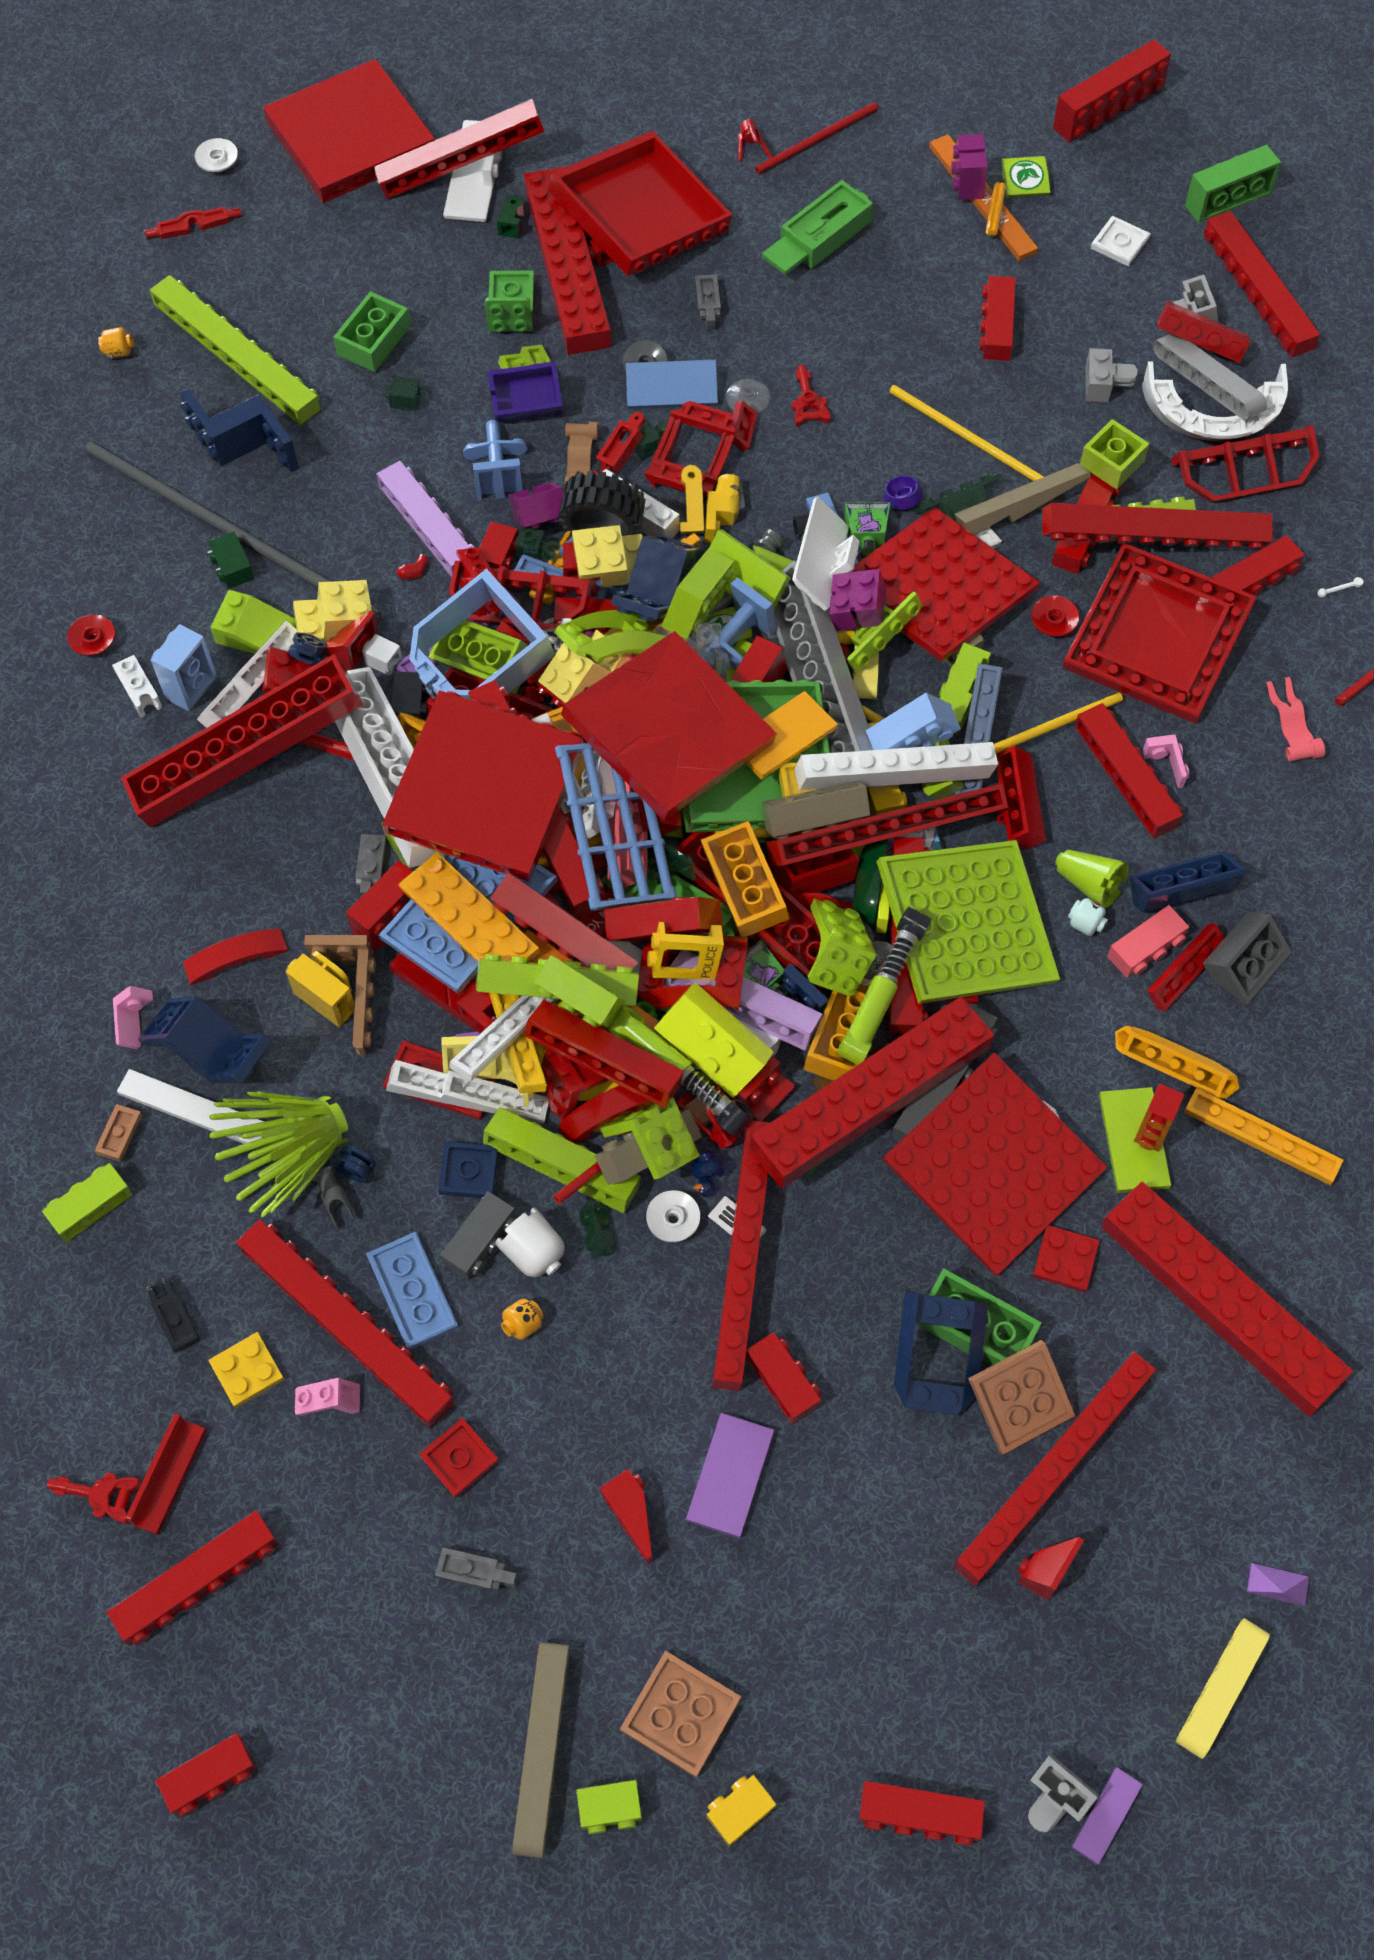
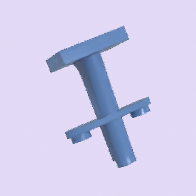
(497, 474)
(750, 610)

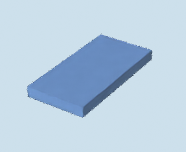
(671, 383)
(412, 1290)

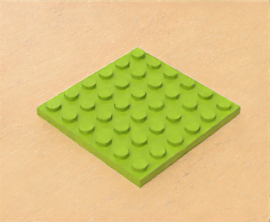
(982, 922)

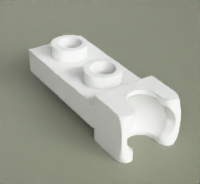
(136, 684)

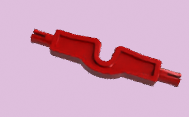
(181, 225)

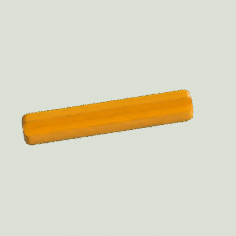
(995, 209)

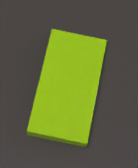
(751, 568)
(1130, 1162)

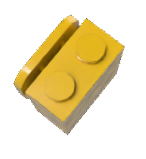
(322, 986)

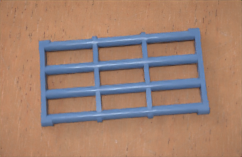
(609, 847)

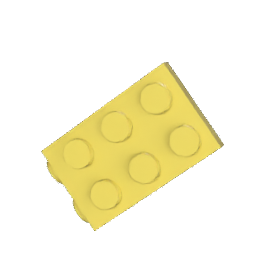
(497, 1069)

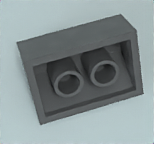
(1248, 956)

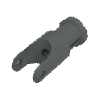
(332, 1193)

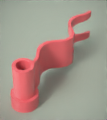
(1294, 726)

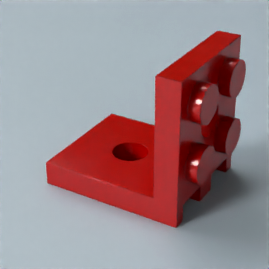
(566, 1082)

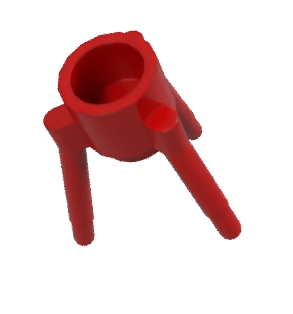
(750, 134)
(718, 1134)

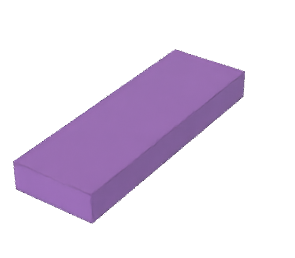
(1106, 1816)

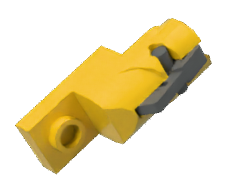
(723, 505)

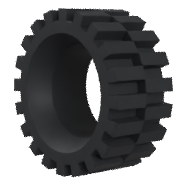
(601, 502)

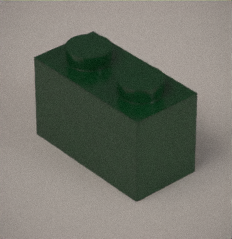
(230, 559)

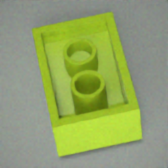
(246, 622)

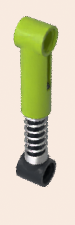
(882, 988)
(630, 1026)

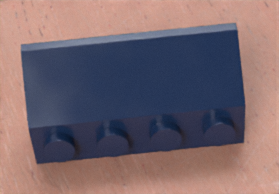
(1185, 881)

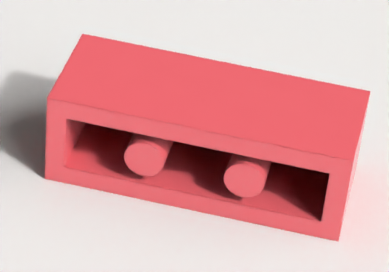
(1148, 942)

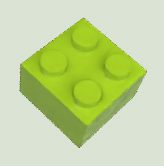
(1114, 454)

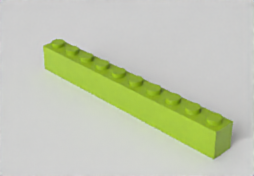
(235, 350)

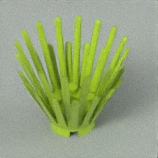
(302, 1139)

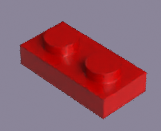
(744, 423)

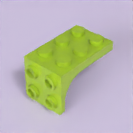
(843, 950)

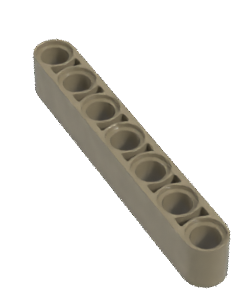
(541, 1750)

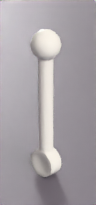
(1358, 582)

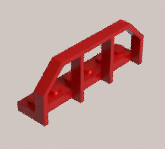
(1250, 447)
(537, 582)

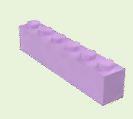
(422, 514)
(762, 1007)

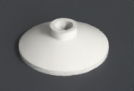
(216, 155)
(673, 1204)

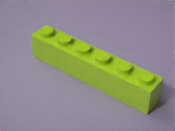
(518, 977)
(554, 1157)

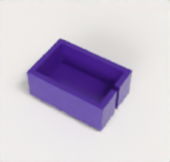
(525, 392)

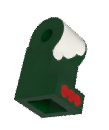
(510, 216)

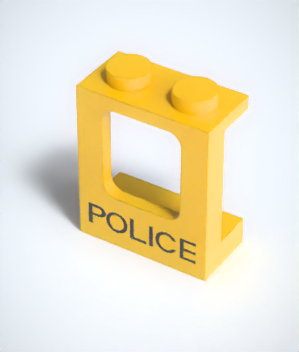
(709, 956)

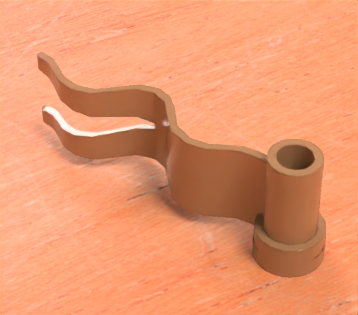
(580, 447)

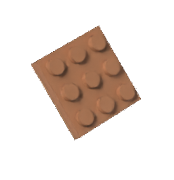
(1021, 1397)
(680, 1714)

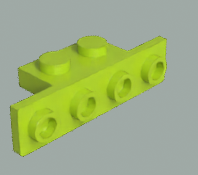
(874, 639)

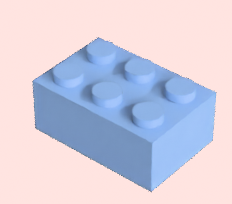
(184, 667)
(915, 725)

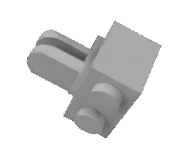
(1198, 298)
(1103, 375)
(1060, 1794)

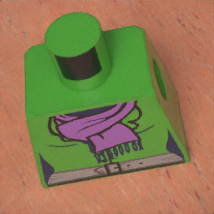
(867, 523)
(764, 968)

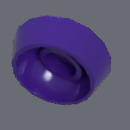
(903, 492)

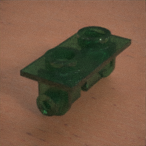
(594, 1218)

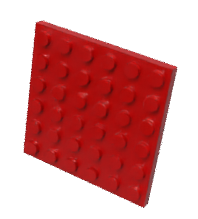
(956, 579)
(994, 1164)

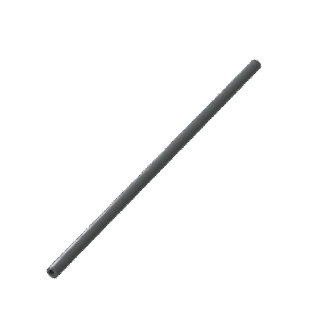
(208, 516)

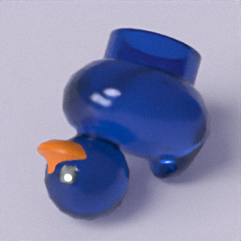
(707, 1166)

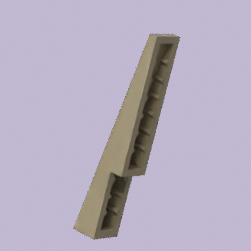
(1020, 500)

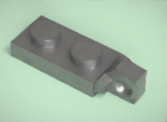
(708, 299)
(370, 861)
(473, 1570)

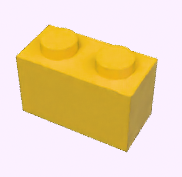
(740, 1810)

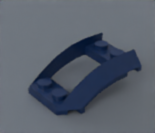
(944, 1313)

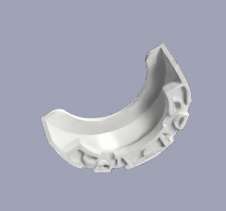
(1169, 409)

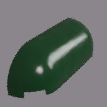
(868, 881)

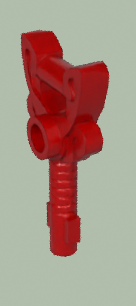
(808, 400)
(100, 1494)

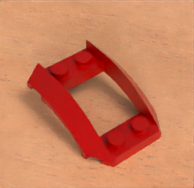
(702, 417)
(728, 978)

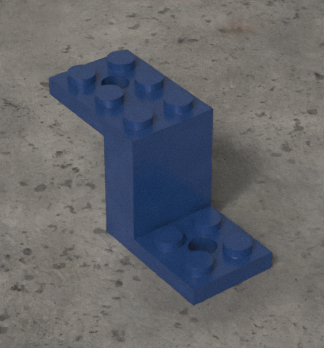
(239, 430)
(655, 576)
(205, 1040)

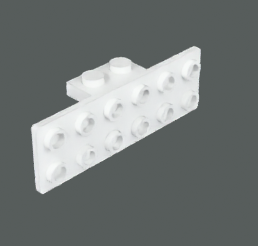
(472, 188)
(823, 553)

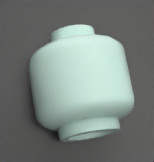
(1087, 917)

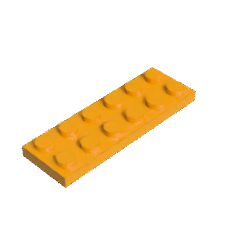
(465, 912)

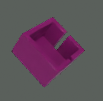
(969, 167)
(536, 508)
(859, 592)

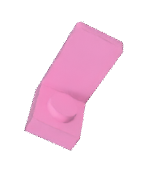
(1168, 746)
(126, 1015)
(326, 1395)

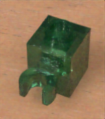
(650, 439)
(532, 543)

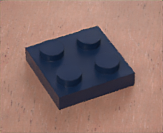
(798, 985)
(467, 1169)

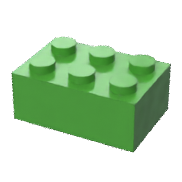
(372, 331)

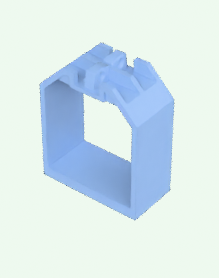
(457, 610)

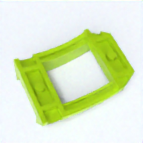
(634, 639)

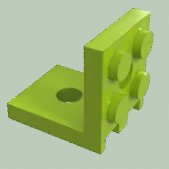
(649, 1128)

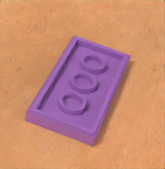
(730, 1475)

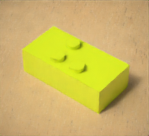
(714, 1040)

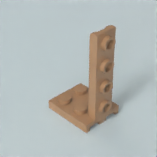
(349, 950)

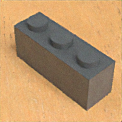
(478, 1236)

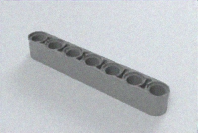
(1210, 376)

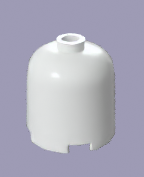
(532, 1245)

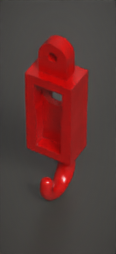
(614, 452)

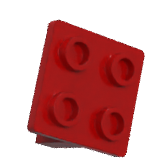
(765, 1090)

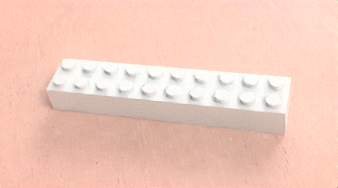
(380, 751)

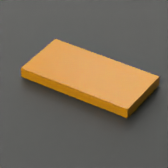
(798, 727)

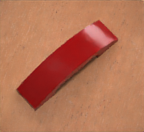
(233, 952)
(599, 1111)

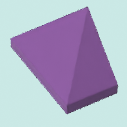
(1278, 1584)

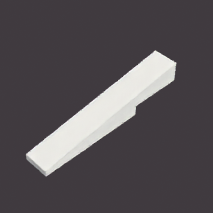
(247, 679)
(459, 1091)

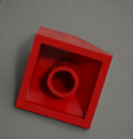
(351, 639)
(1048, 1567)

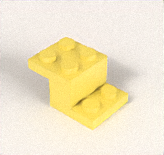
(605, 554)
(335, 608)
(571, 673)

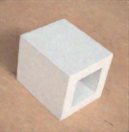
(381, 654)

